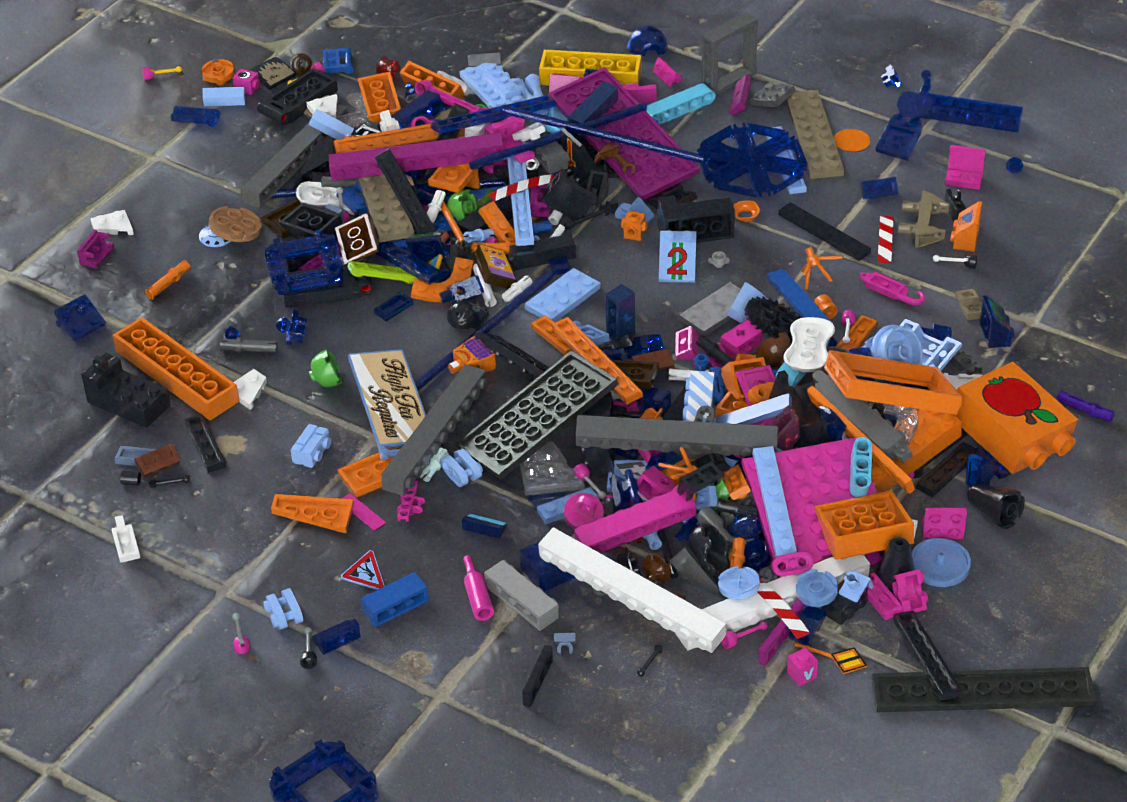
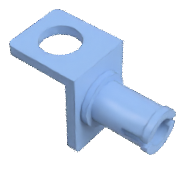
(855, 585)

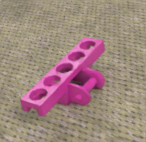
(410, 499)

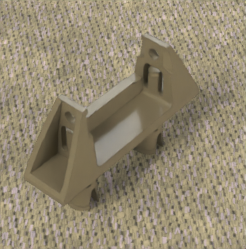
(921, 228)

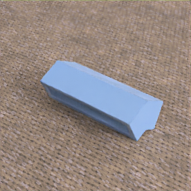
(224, 96)
(330, 125)

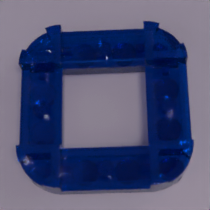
(321, 243)
(325, 755)

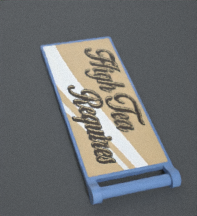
(388, 397)

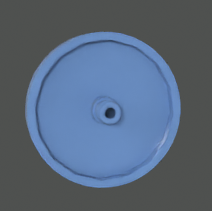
(941, 561)

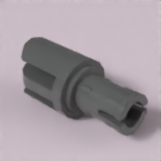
(710, 517)

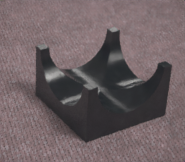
(811, 425)

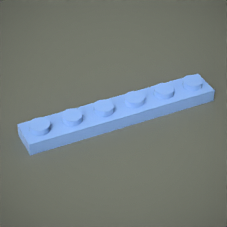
(774, 501)

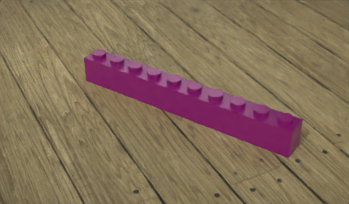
(416, 156)

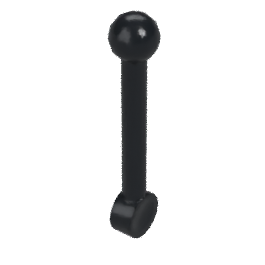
(153, 483)
(658, 649)

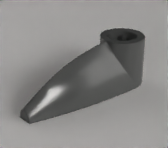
(688, 564)

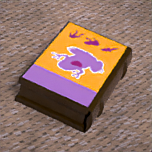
(494, 266)

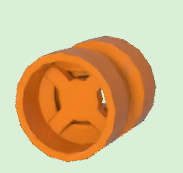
(826, 305)

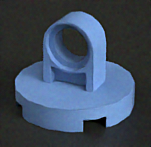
(816, 588)

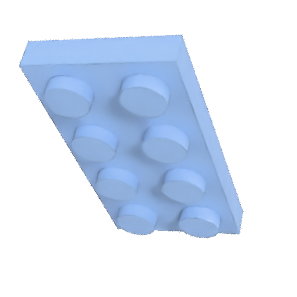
(563, 295)

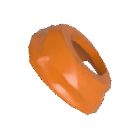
(748, 206)

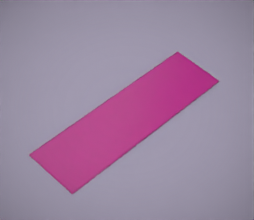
(365, 514)

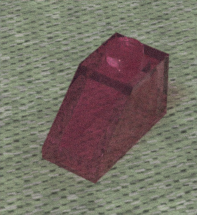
(787, 428)

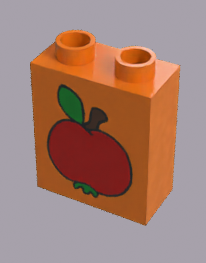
(1015, 418)

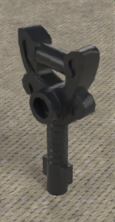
(621, 342)

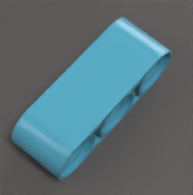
(862, 459)

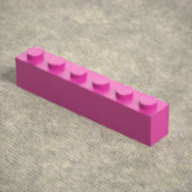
(636, 521)

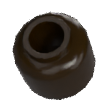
(295, 63)

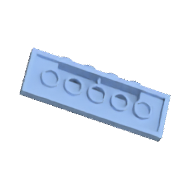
(492, 84)

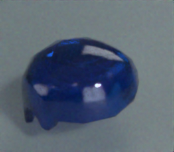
(756, 554)

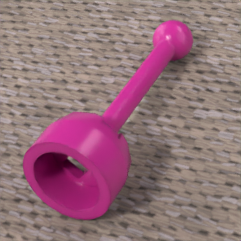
(731, 637)

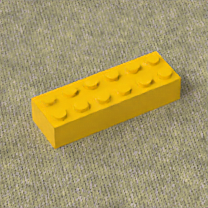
(623, 67)

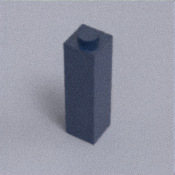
(595, 104)

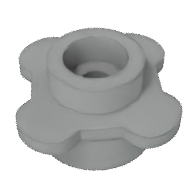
(718, 259)

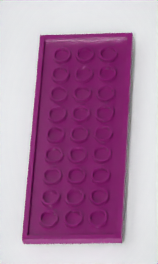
(653, 170)

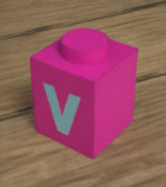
(802, 666)

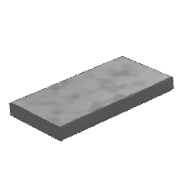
(711, 311)

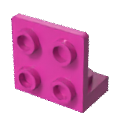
(965, 167)
(944, 523)

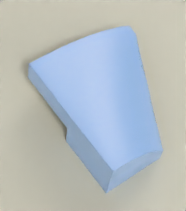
(737, 309)

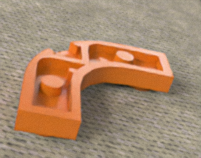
(430, 293)

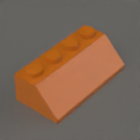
(378, 95)

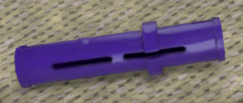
(1090, 408)

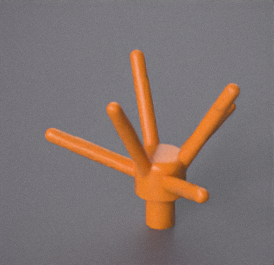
(814, 260)
(689, 469)

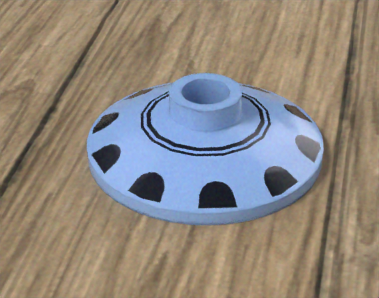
(209, 239)

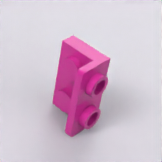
(506, 127)

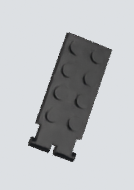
(513, 354)

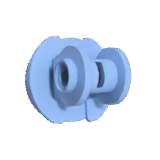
(896, 344)

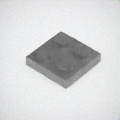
(772, 95)

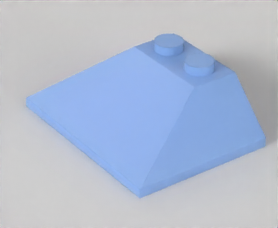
(934, 351)

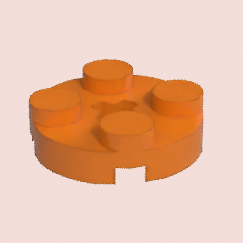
(218, 72)

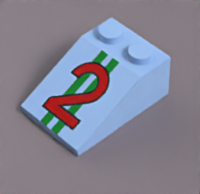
(677, 256)

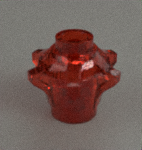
(388, 66)

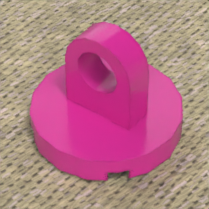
(582, 509)

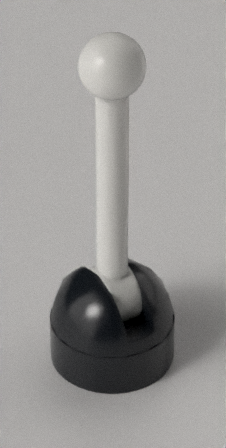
(969, 261)

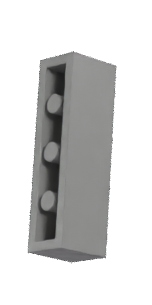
(521, 595)

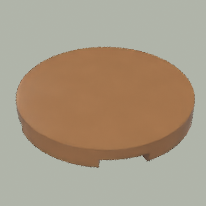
(235, 224)

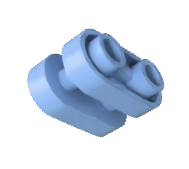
(461, 467)
(278, 617)

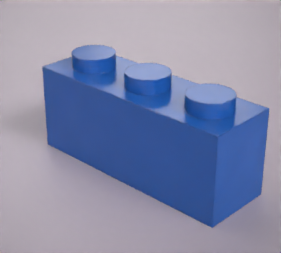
(394, 599)

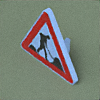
(365, 572)

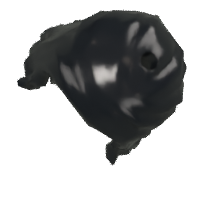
(470, 314)
(710, 549)

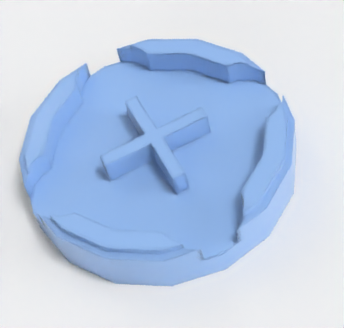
(738, 583)

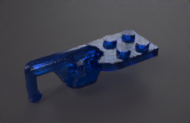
(906, 127)

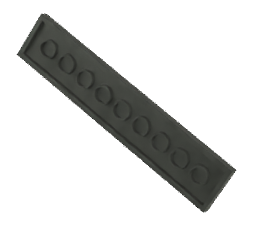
(986, 690)

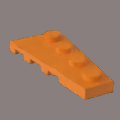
(318, 511)

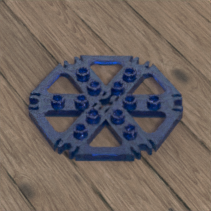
(762, 157)

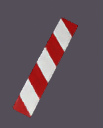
(519, 186)
(885, 239)
(782, 609)

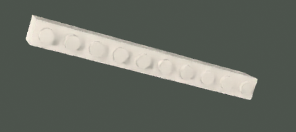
(632, 590)
(749, 611)

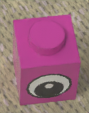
(247, 79)

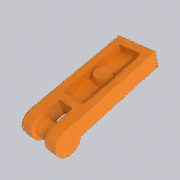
(497, 222)

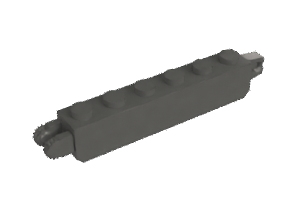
(865, 419)

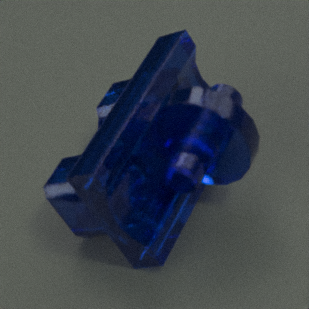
(293, 327)

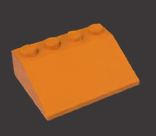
(863, 524)

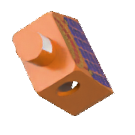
(474, 354)

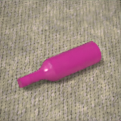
(477, 592)

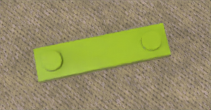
(381, 271)

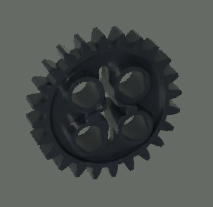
(770, 316)

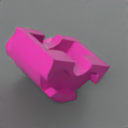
(909, 592)

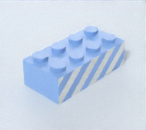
(699, 394)

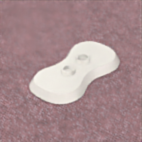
(318, 196)
(809, 344)

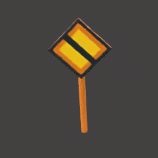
(846, 660)

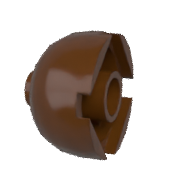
(774, 349)

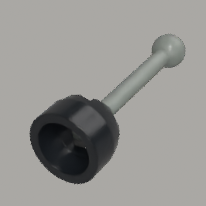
(308, 654)

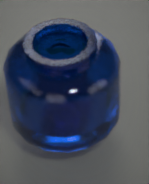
(746, 527)

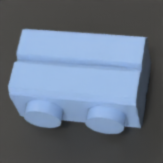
(310, 446)

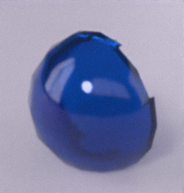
(646, 39)

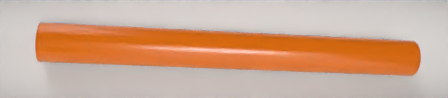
(452, 222)

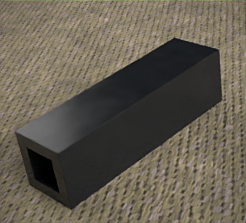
(542, 250)

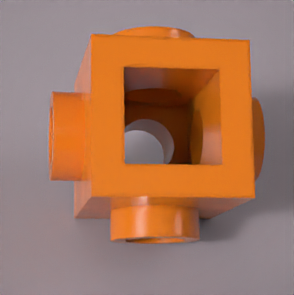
(634, 225)

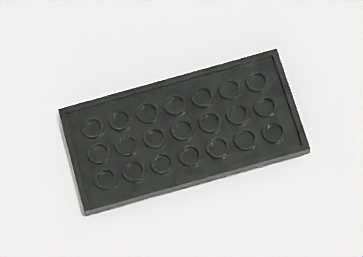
(537, 414)

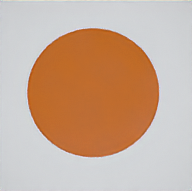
(851, 140)

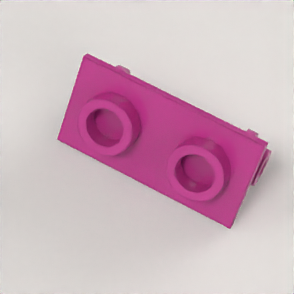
(666, 73)

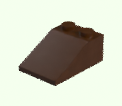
(357, 239)

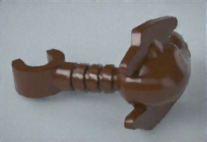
(611, 151)
(656, 569)

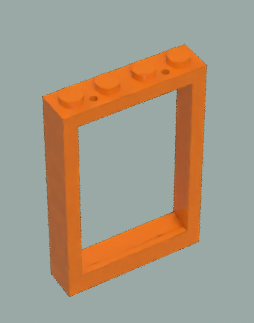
(940, 398)

